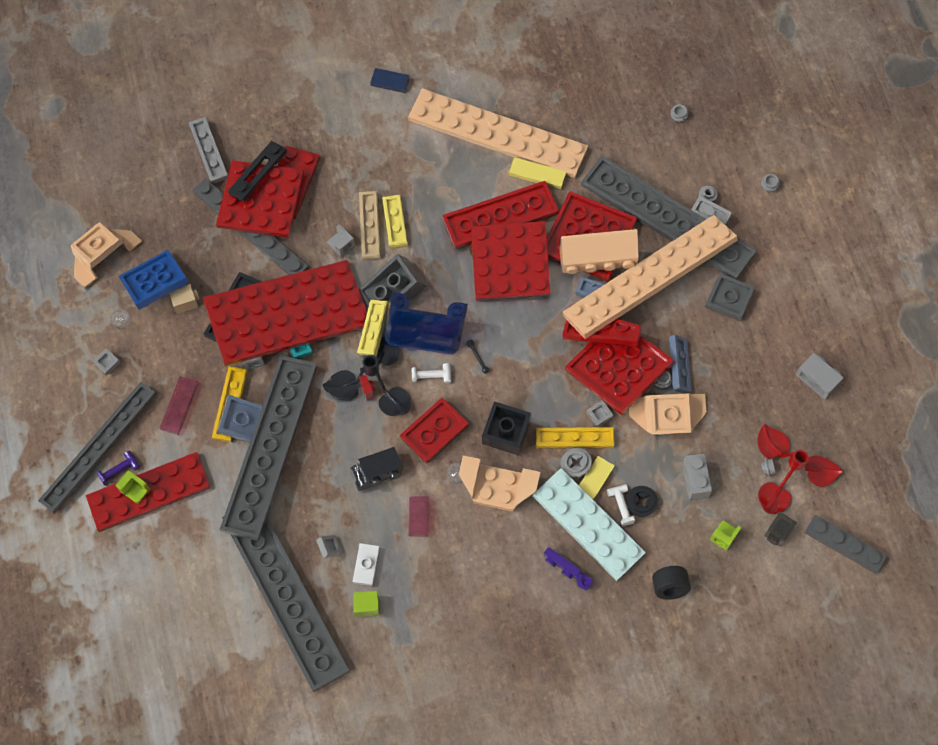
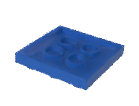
(153, 279)

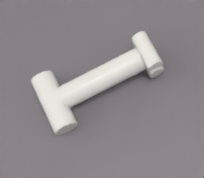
(446, 373)
(618, 492)

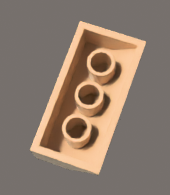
(599, 251)

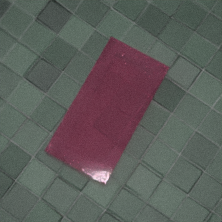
(418, 516)

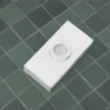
(366, 564)

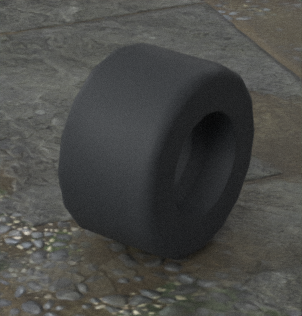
(671, 582)

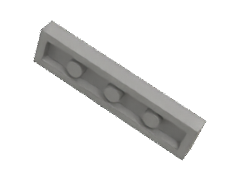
(208, 150)

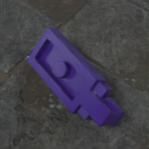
(568, 569)

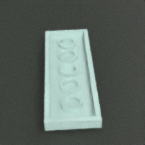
(589, 524)

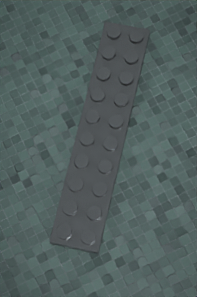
(658, 211)
(268, 448)
(292, 608)

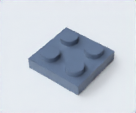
(239, 418)

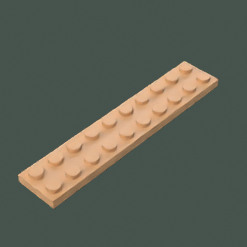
(497, 132)
(649, 276)

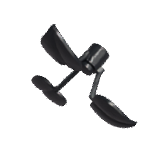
(343, 383)

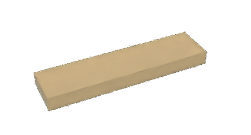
(369, 225)

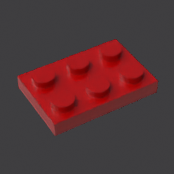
(434, 430)

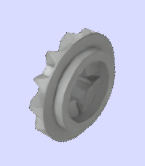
(577, 455)

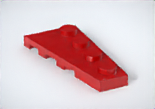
(614, 333)

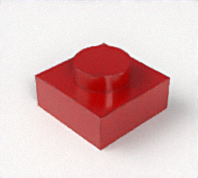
(368, 387)

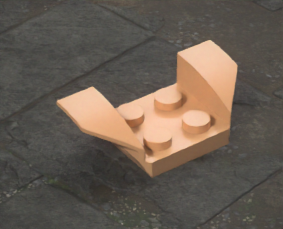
(96, 246)
(668, 412)
(497, 486)

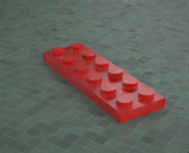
(519, 206)
(166, 483)

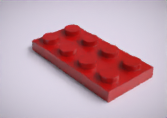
(303, 160)

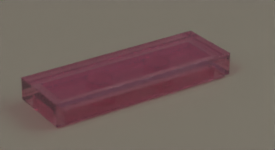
(179, 405)

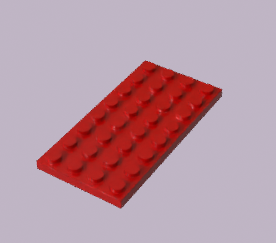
(285, 312)

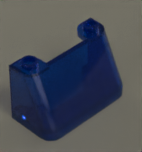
(424, 329)

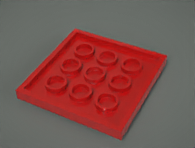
(268, 208)
(586, 216)
(510, 261)
(619, 371)

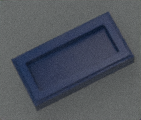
(389, 80)

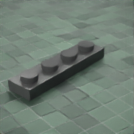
(845, 544)

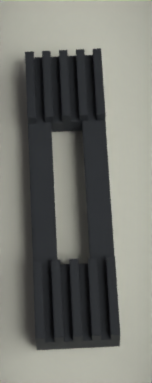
(242, 189)

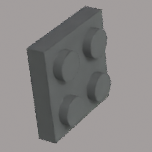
(729, 297)

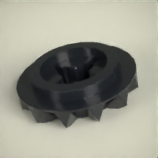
(642, 492)

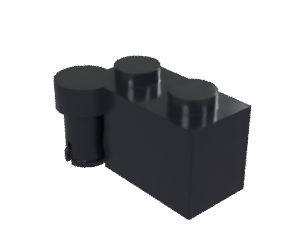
(377, 468)

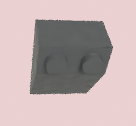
(395, 276)

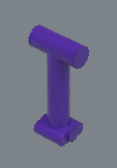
(130, 461)

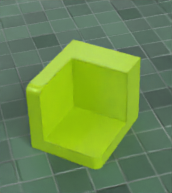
(133, 487)
(725, 535)
(366, 603)

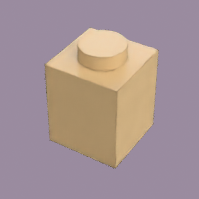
(184, 299)

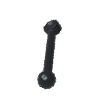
(470, 343)

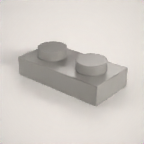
(707, 209)

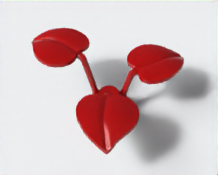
(775, 443)

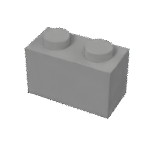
(819, 375)
(696, 477)

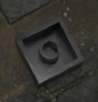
(506, 428)

